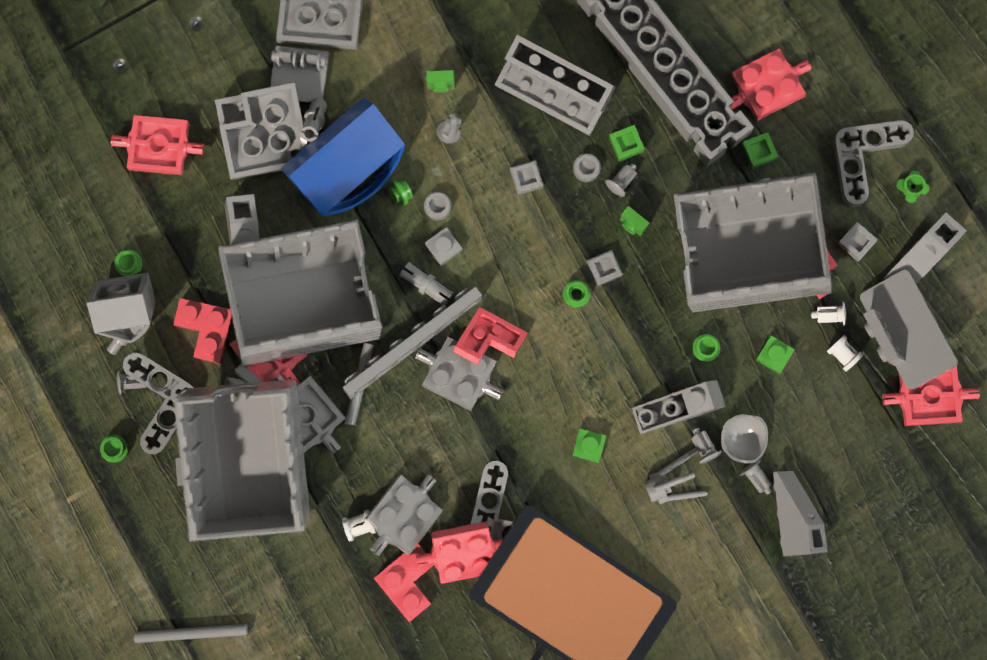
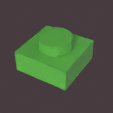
(440, 80)
(626, 143)
(759, 150)
(633, 222)
(775, 354)
(589, 445)

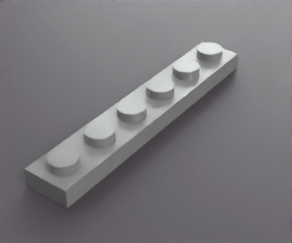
(403, 348)

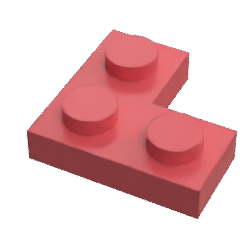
(213, 325)
(488, 330)
(399, 583)

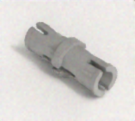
(316, 124)
(426, 284)

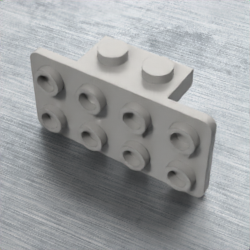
(906, 330)

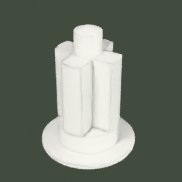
(830, 314)

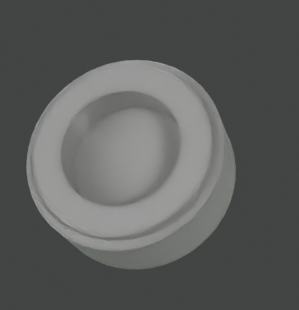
(586, 167)
(437, 206)

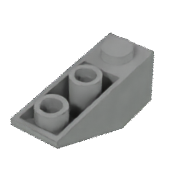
(241, 218)
(929, 248)
(679, 406)
(799, 522)

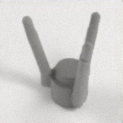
(660, 487)

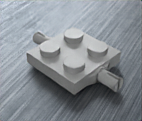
(458, 377)
(317, 415)
(403, 515)

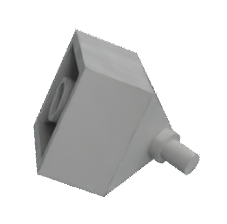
(121, 308)

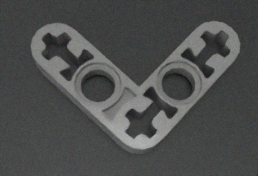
(855, 153)
(168, 392)
(497, 525)

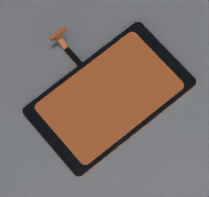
(570, 594)

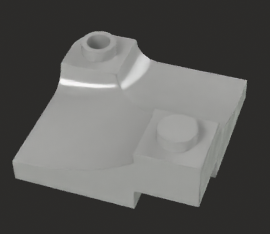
(260, 129)

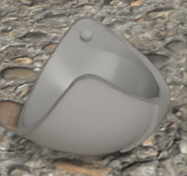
(744, 438)

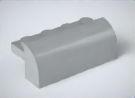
(554, 85)

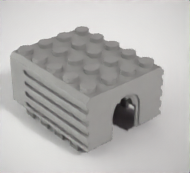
(753, 243)
(299, 293)
(242, 459)

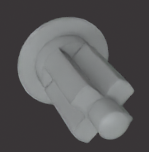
(449, 129)
(622, 180)
(126, 382)
(704, 446)
(757, 477)

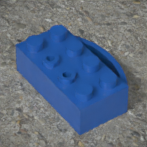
(345, 158)

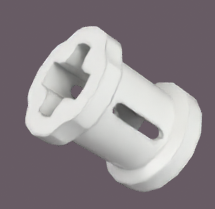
(845, 353)
(351, 532)

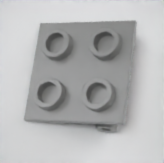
(304, 68)

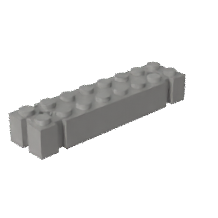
(671, 74)

